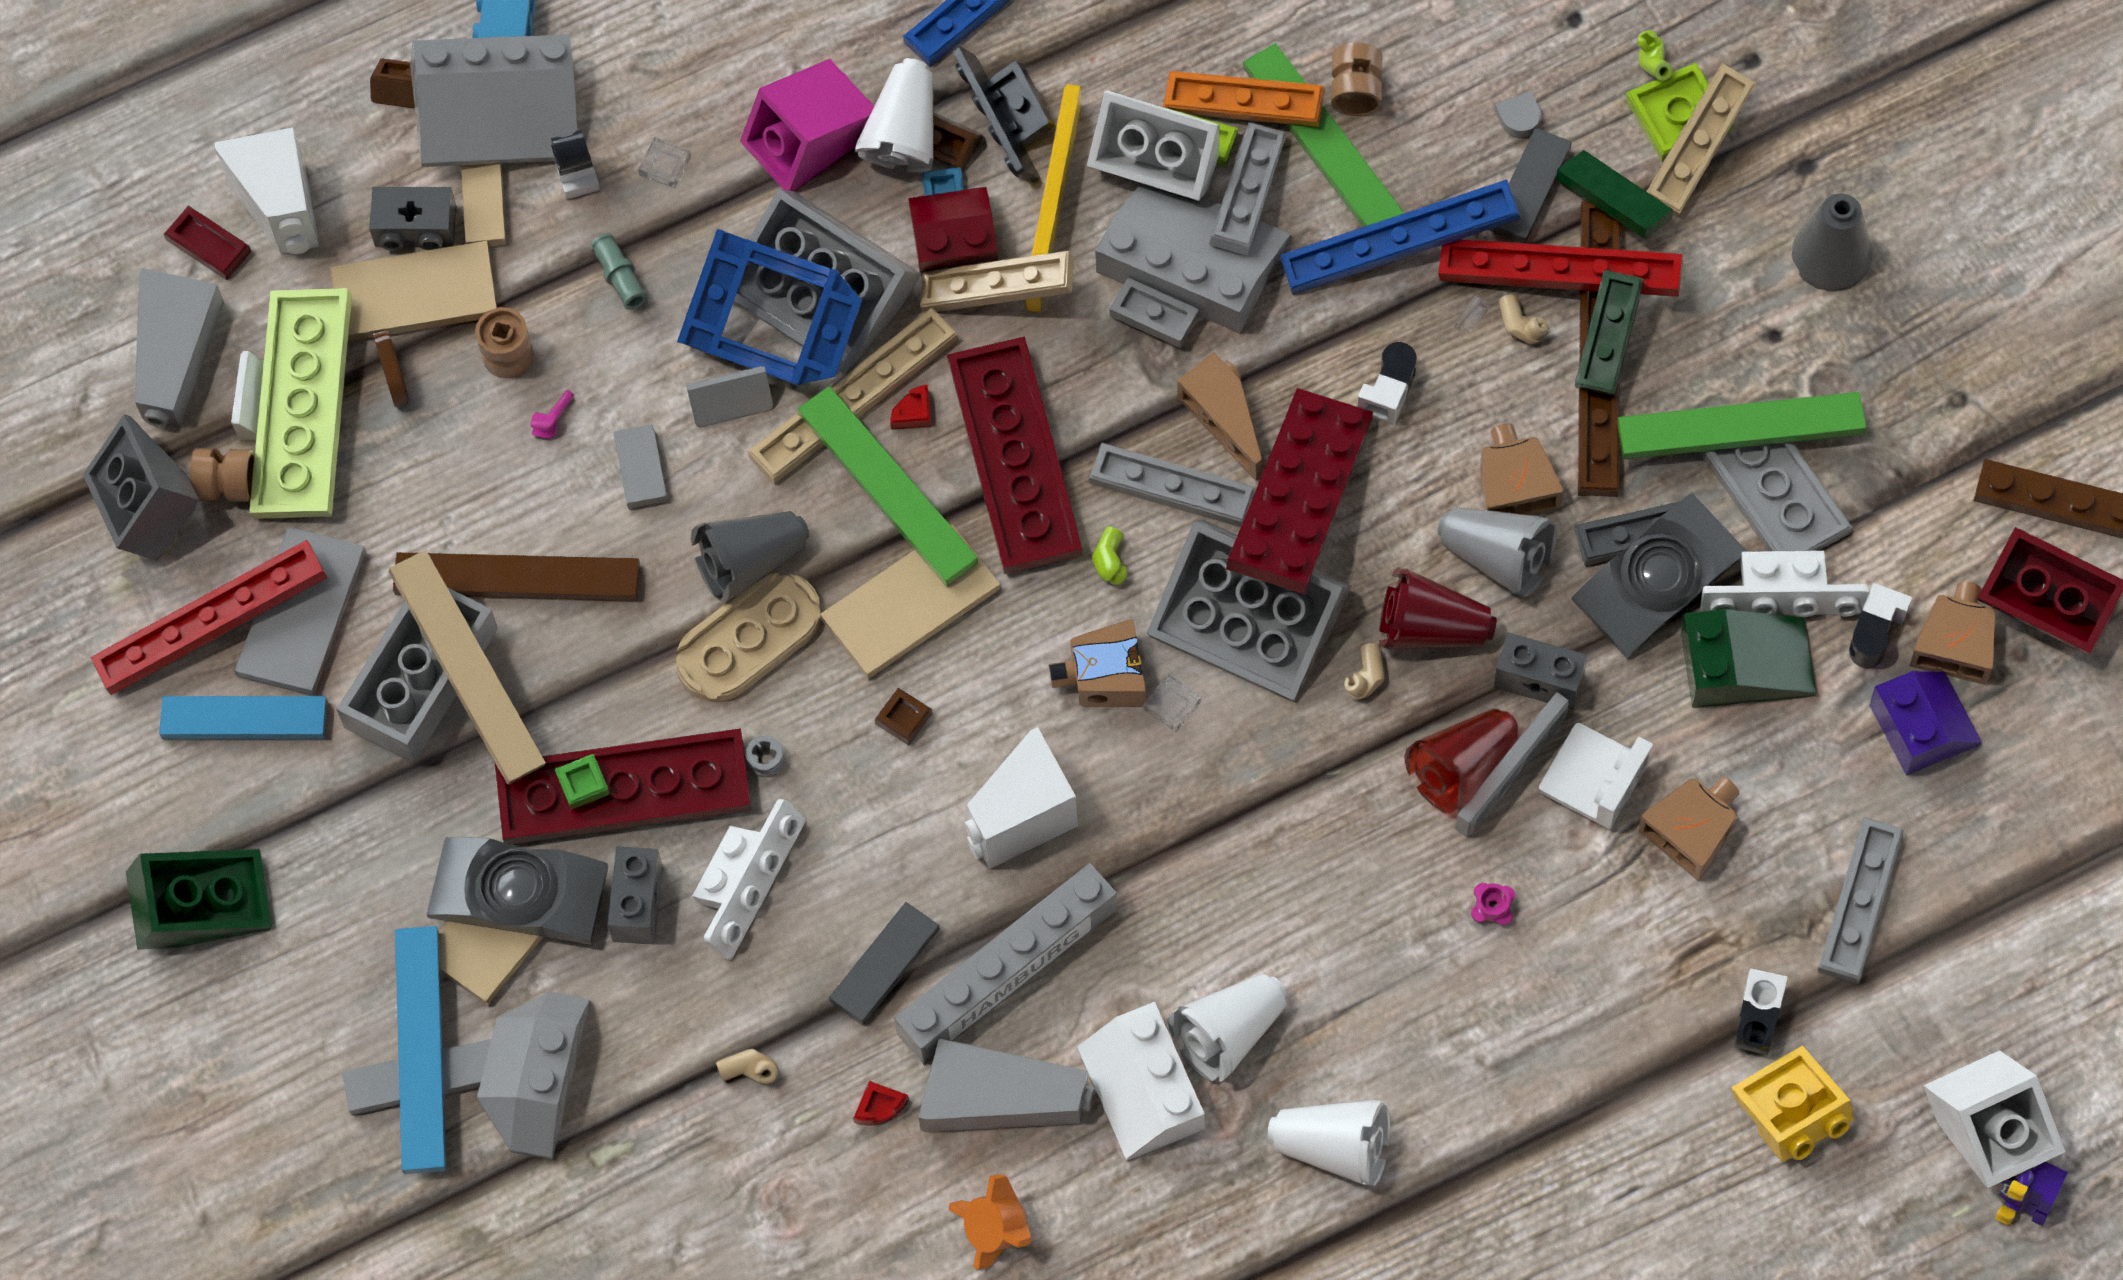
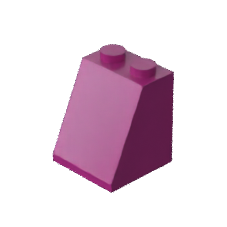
(805, 123)

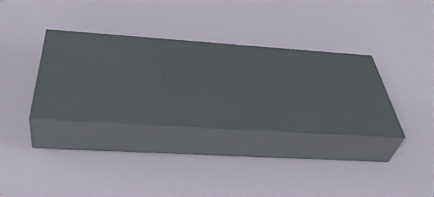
(1534, 181)
(1608, 537)
(884, 963)

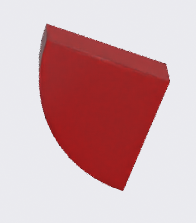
(912, 410)
(879, 1105)

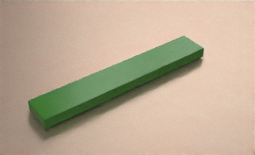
(1330, 148)
(1741, 425)
(888, 486)

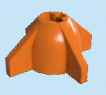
(993, 1221)

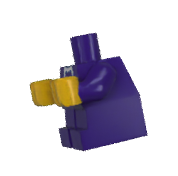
(2031, 1192)

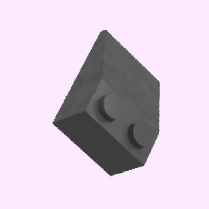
(139, 491)

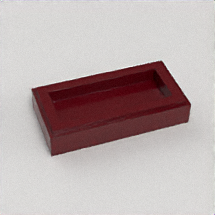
(207, 242)

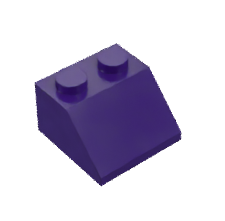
(1923, 719)

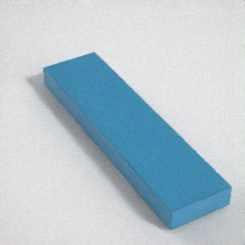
(244, 717)

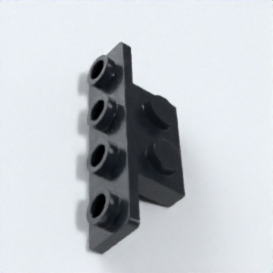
(1011, 106)

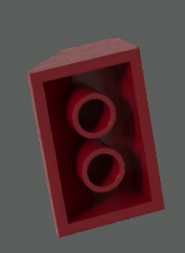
(2052, 591)

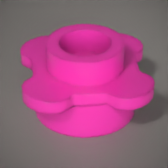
(1493, 892)

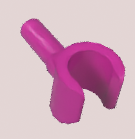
(546, 424)

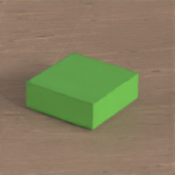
(582, 781)

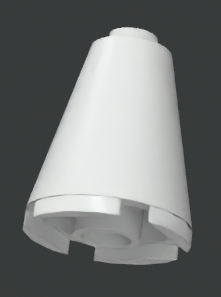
(901, 120)
(1227, 1024)
(1335, 1137)

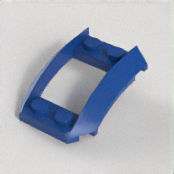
(717, 293)

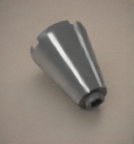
(1833, 245)
(746, 549)

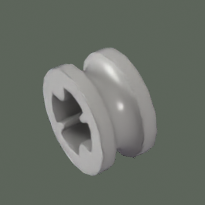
(771, 767)

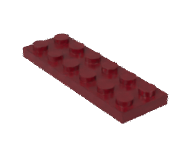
(1014, 455)
(1300, 491)
(645, 783)

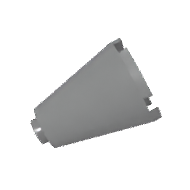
(1501, 544)

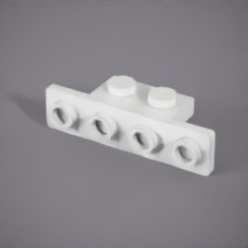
(1786, 586)
(743, 875)

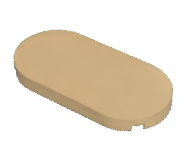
(748, 637)

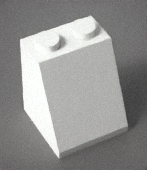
(273, 186)
(1020, 804)
(1995, 1117)

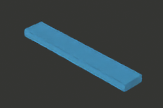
(420, 1050)

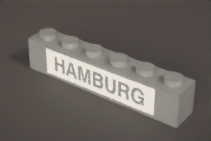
(1007, 962)

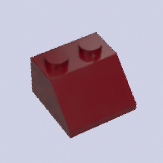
(953, 229)

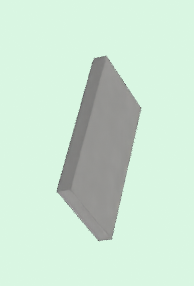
(1779, 496)
(295, 637)

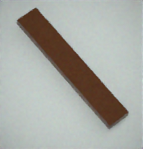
(536, 576)

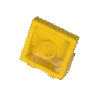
(1794, 1105)

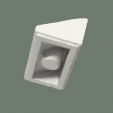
(247, 396)

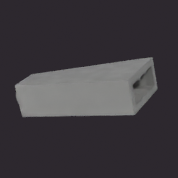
(172, 341)
(999, 1090)

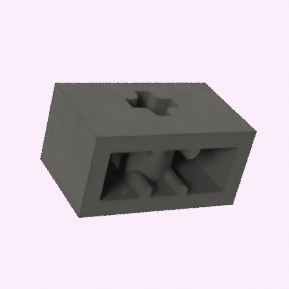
(429, 208)
(1539, 670)
(635, 895)

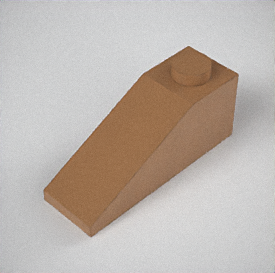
(1218, 401)

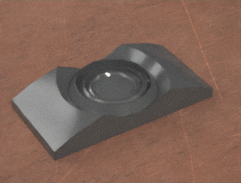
(1658, 575)
(518, 888)

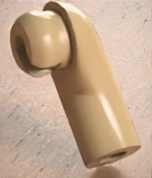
(1371, 674)
(751, 1064)

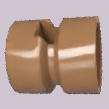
(1356, 79)
(504, 342)
(222, 474)

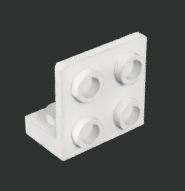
(1595, 774)

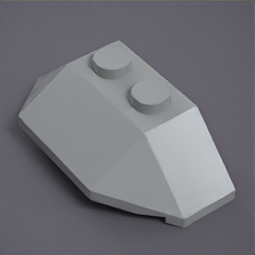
(532, 1071)

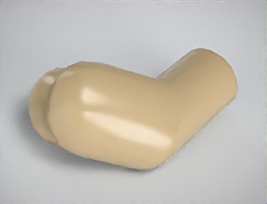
(1519, 326)

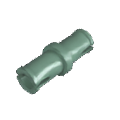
(619, 271)

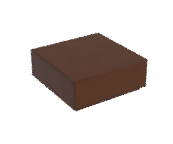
(903, 716)

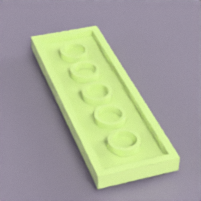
(300, 403)

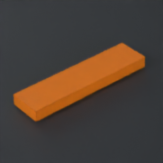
(1244, 98)

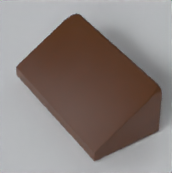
(392, 83)
(953, 142)

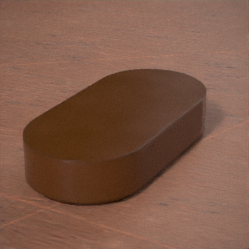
(391, 368)

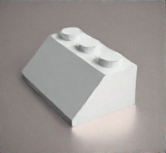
(1155, 146)
(1141, 1082)

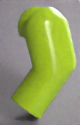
(1652, 55)
(1105, 557)

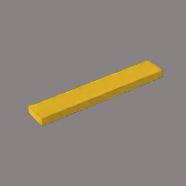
(1056, 179)

